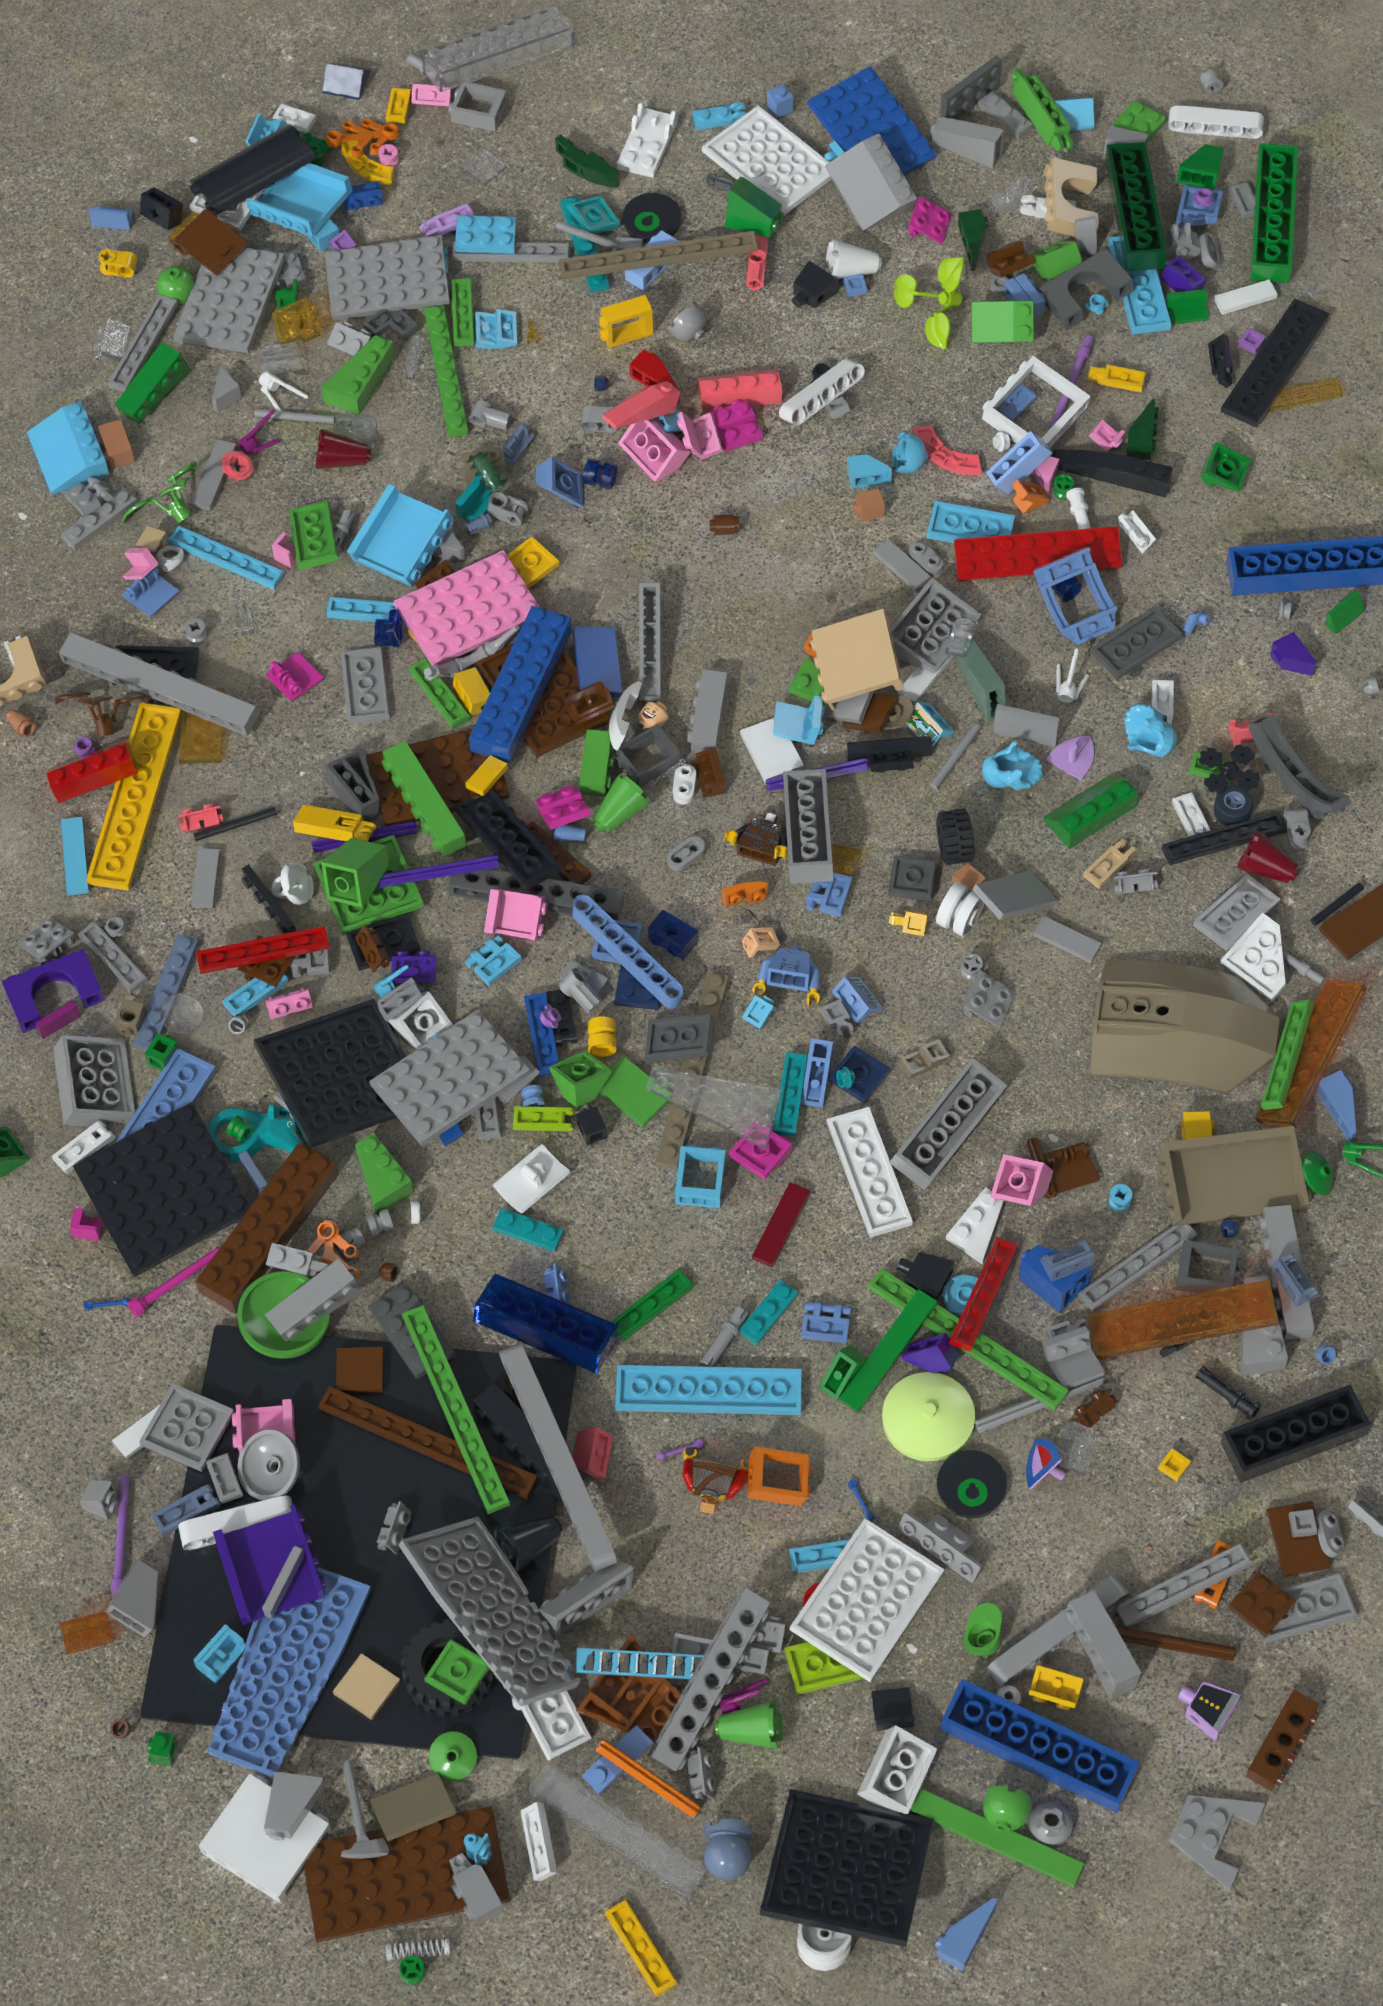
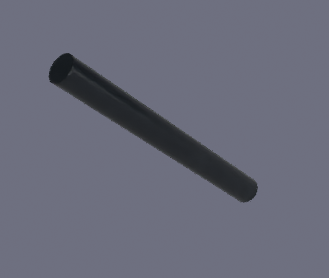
(234, 824)

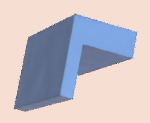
(111, 217)

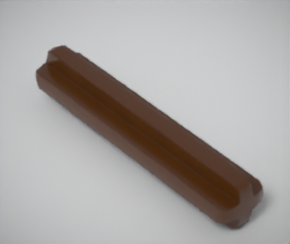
(1037, 1155)

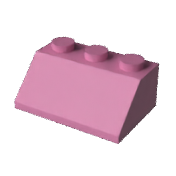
(653, 448)

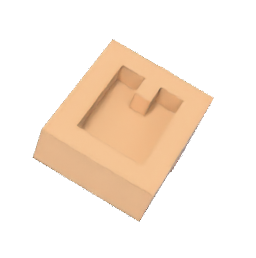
(760, 939)

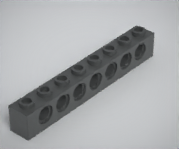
(480, 890)

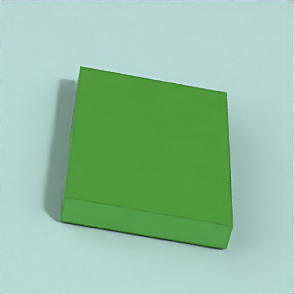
(629, 1092)

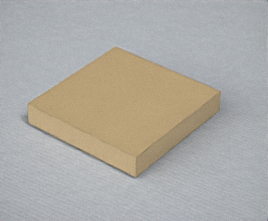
(366, 1686)

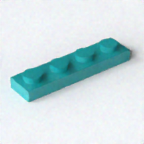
(792, 1088)

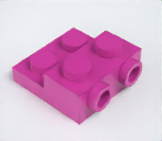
(736, 425)
(562, 807)
(759, 1160)

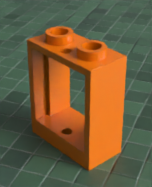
(755, 1476)

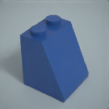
(1056, 1293)

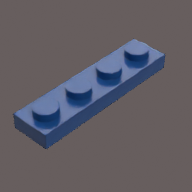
(542, 1036)

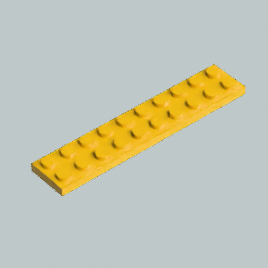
(134, 798)

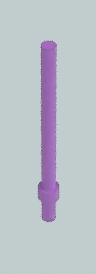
(1082, 354)
(121, 1533)

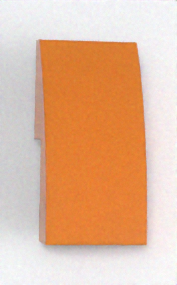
(750, 891)

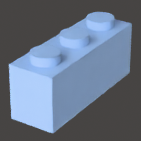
(645, 276)
(1019, 462)

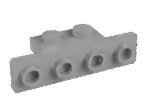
(943, 1542)

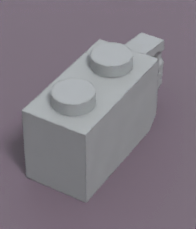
(295, 1260)
(475, 1889)

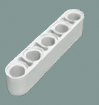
(1216, 122)
(821, 392)
(199, 1531)

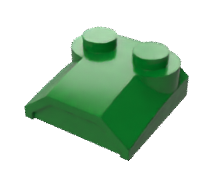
(1225, 467)

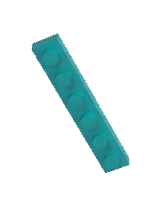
(583, 247)

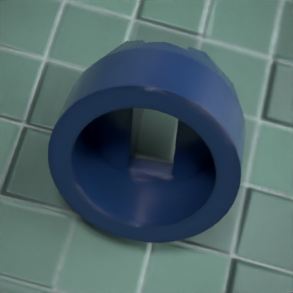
(601, 383)
(1229, 1228)

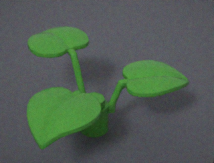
(178, 507)

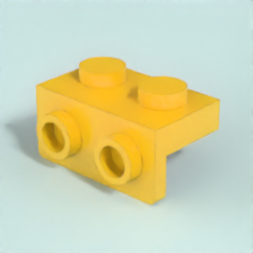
(1056, 1687)

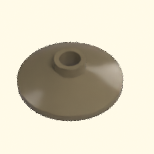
(901, 712)

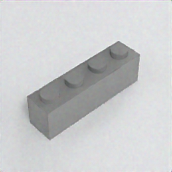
(709, 710)

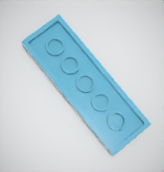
(1146, 304)

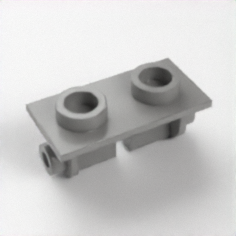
(1143, 879)
(397, 1518)
(700, 1763)

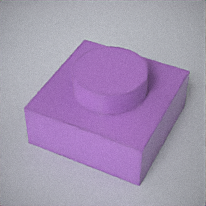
(342, 241)
(1252, 341)

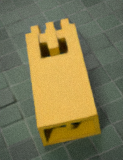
(332, 824)

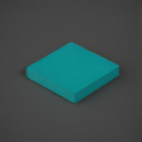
(594, 215)

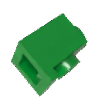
(160, 1051)
(162, 1748)

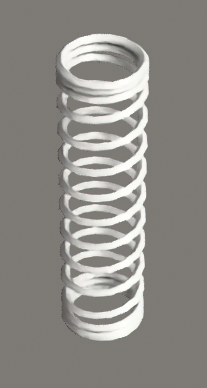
(446, 1945)

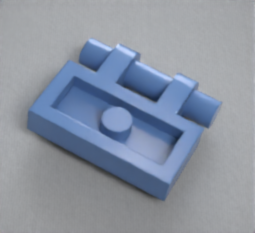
(834, 897)
(823, 1327)

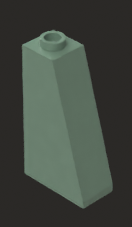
(982, 680)

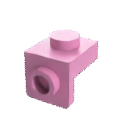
(1106, 436)

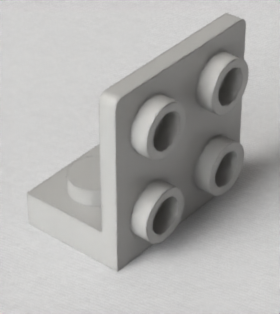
(1072, 1358)

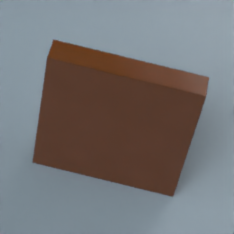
(876, 714)
(359, 1370)

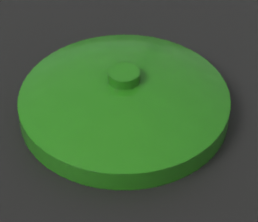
(257, 1329)

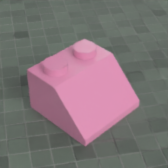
(1021, 1180)

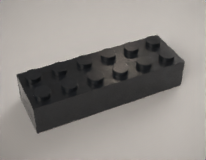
(1295, 1433)

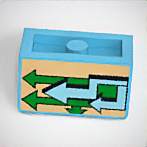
(928, 722)

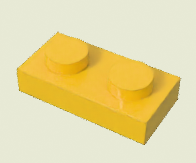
(398, 105)

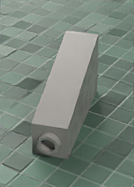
(969, 140)

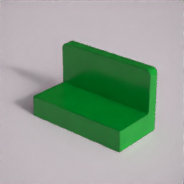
(1187, 306)

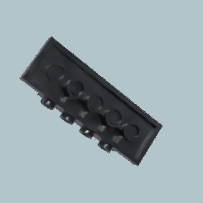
(509, 839)

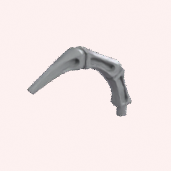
(462, 664)

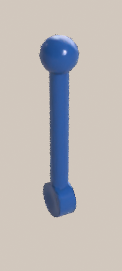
(88, 1305)
(852, 1484)

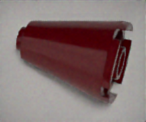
(340, 451)
(1267, 860)

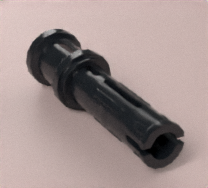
(1236, 1398)

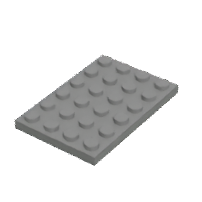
(387, 277)
(229, 307)
(449, 1077)

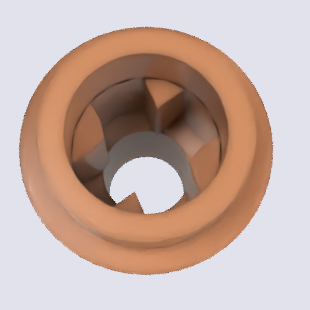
(21, 723)

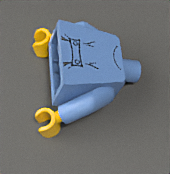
(790, 970)

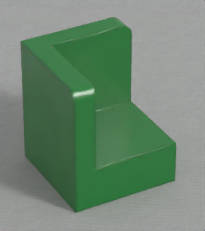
(287, 296)

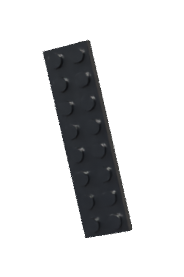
(1275, 363)

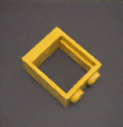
(624, 311)

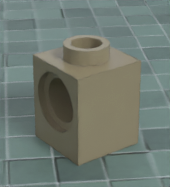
(128, 1010)

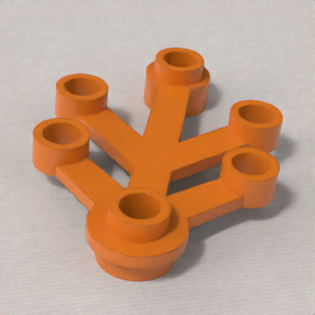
(385, 133)
(329, 1255)

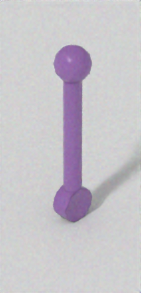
(698, 1444)

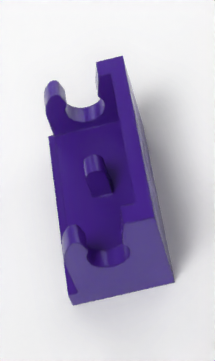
(1182, 276)

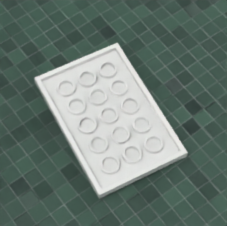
(769, 158)
(867, 1600)

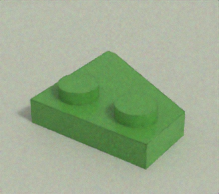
(806, 682)

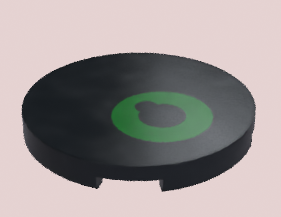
(650, 214)
(971, 1484)

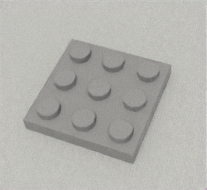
(186, 1427)

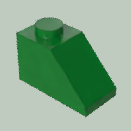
(842, 1371)

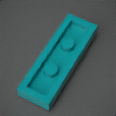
(528, 1230)
(768, 1312)

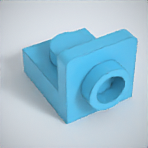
(759, 1011)

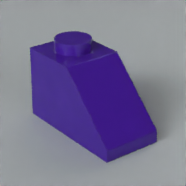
(1292, 655)
(932, 1354)

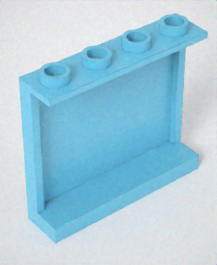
(302, 199)
(400, 536)

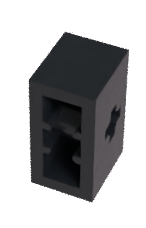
(161, 208)

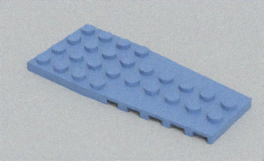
(284, 1675)

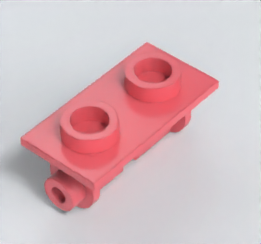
(208, 815)

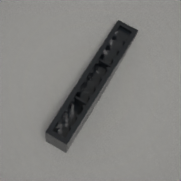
(1116, 470)

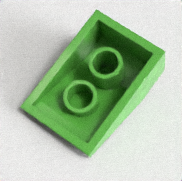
(1002, 321)

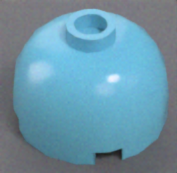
(909, 453)

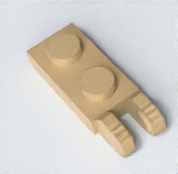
(1109, 864)

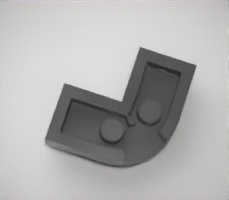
(385, 320)

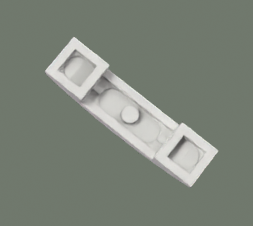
(617, 726)

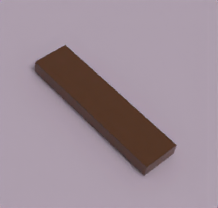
(571, 868)

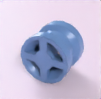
(532, 1096)

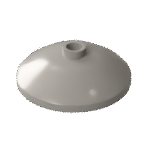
(259, 1461)

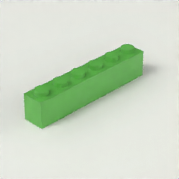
(424, 799)

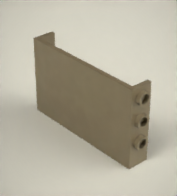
(1232, 1175)

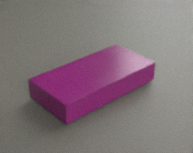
(57, 1019)

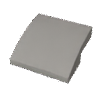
(399, 999)

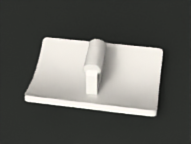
(531, 1179)

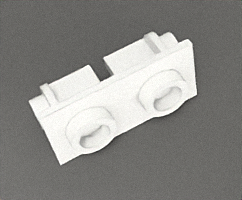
(1136, 531)

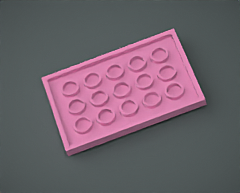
(466, 608)

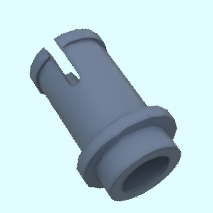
(478, 524)

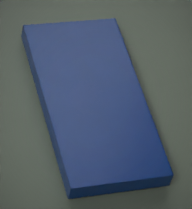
(597, 658)

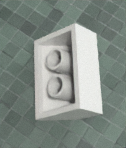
(897, 1770)

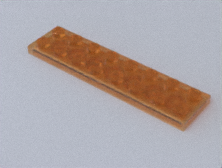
(1326, 1027)
(1183, 1319)

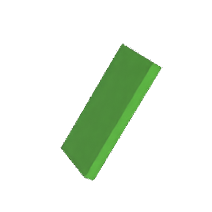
(313, 535)

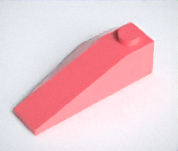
(644, 405)

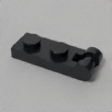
(562, 1004)

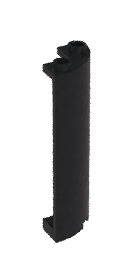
(252, 169)

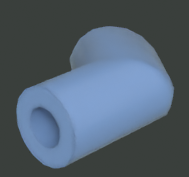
(1193, 620)

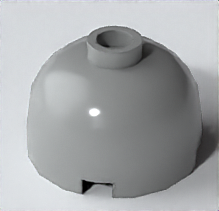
(689, 323)

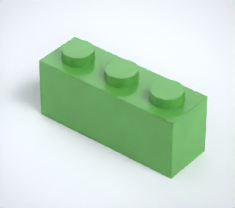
(596, 763)

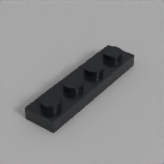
(263, 896)

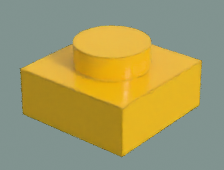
(1174, 1465)

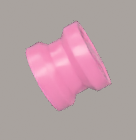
(389, 155)

